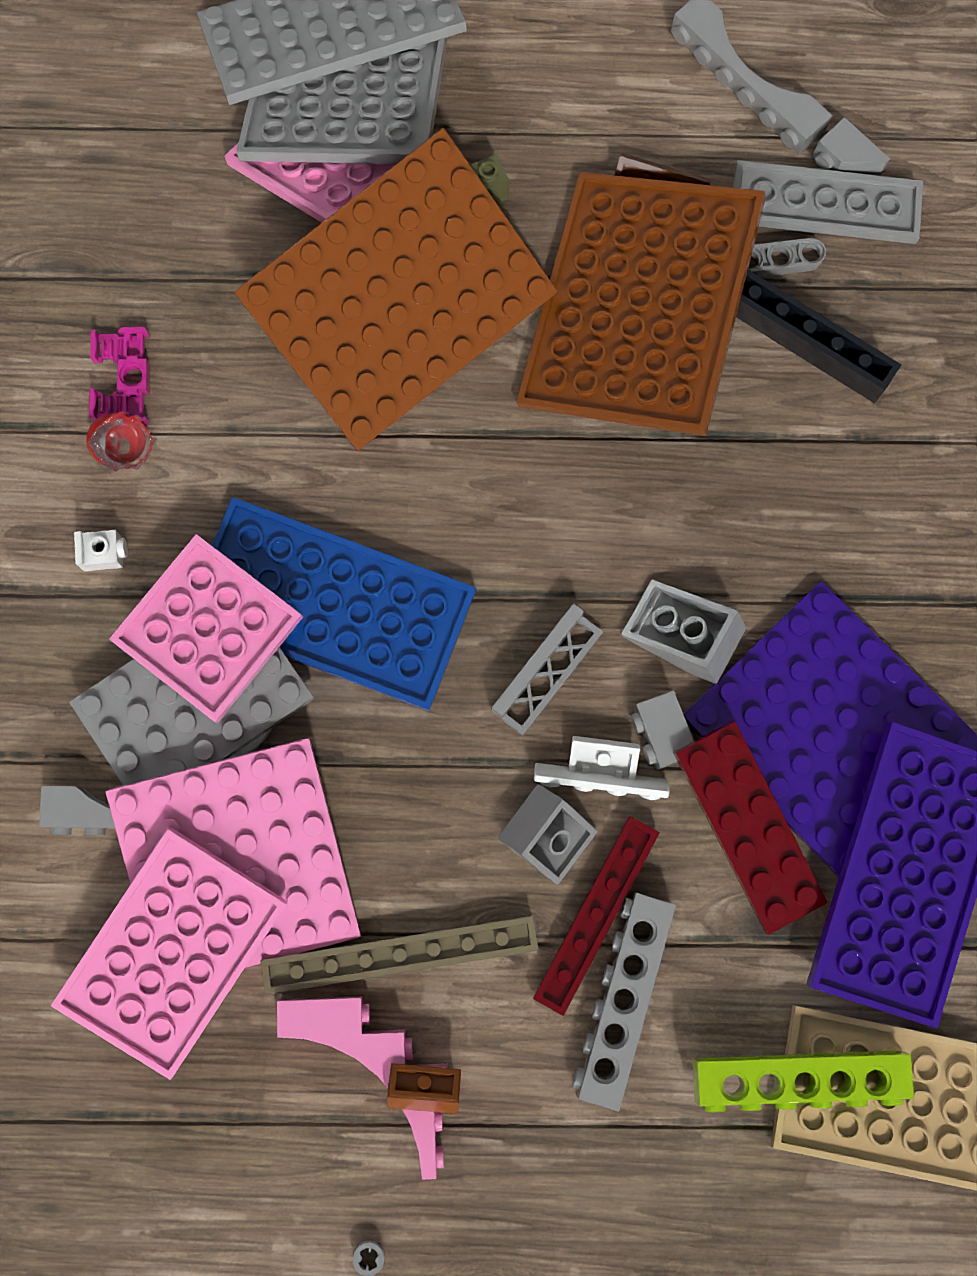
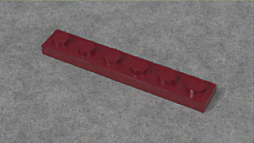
(596, 916)

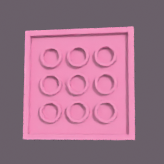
(206, 628)

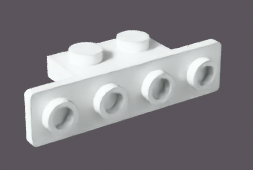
(603, 767)

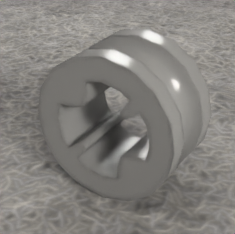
(357, 1257)

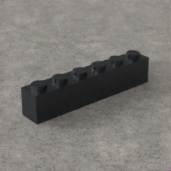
(815, 338)

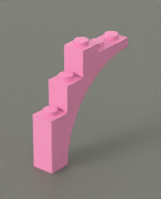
(341, 1024)

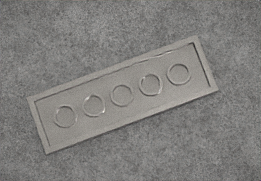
(835, 201)

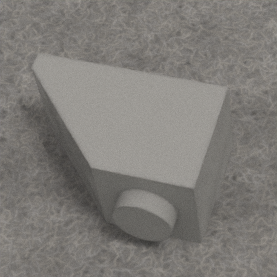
(849, 151)

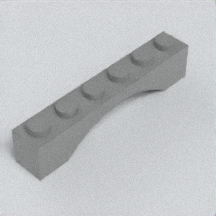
(792, 115)
(73, 808)

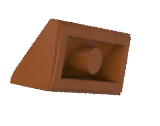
(424, 1088)

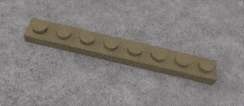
(399, 955)

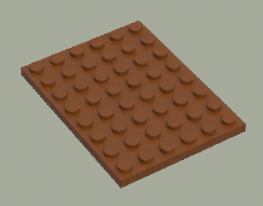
(397, 290)
(642, 302)

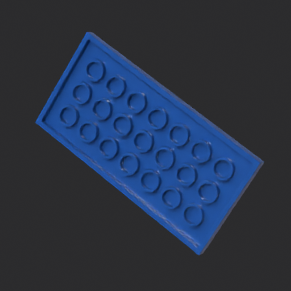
(360, 608)

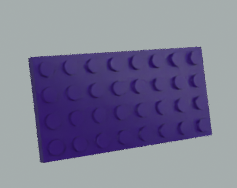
(905, 881)

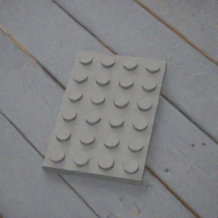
(155, 731)

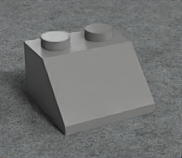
(547, 834)

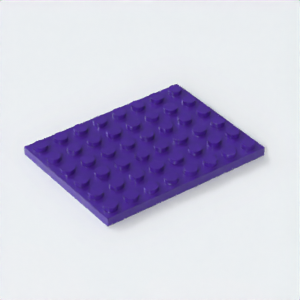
(815, 715)

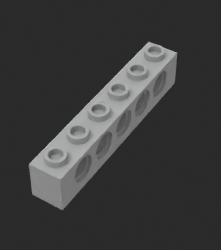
(610, 1089)

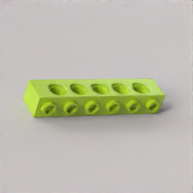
(892, 1066)

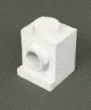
(109, 558)

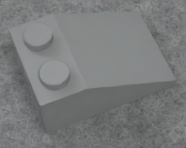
(685, 630)

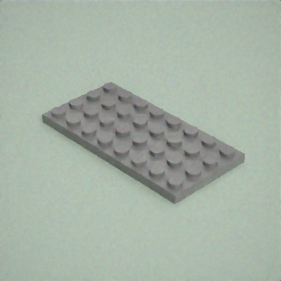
(287, 42)

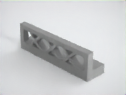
(537, 662)

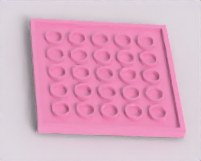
(264, 819)

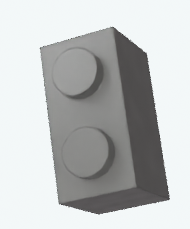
(662, 728)

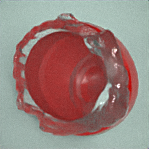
(119, 441)

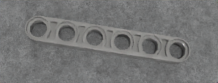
(793, 251)

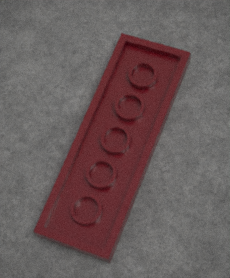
(750, 827)

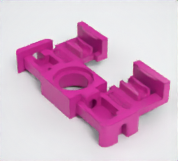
(129, 355)

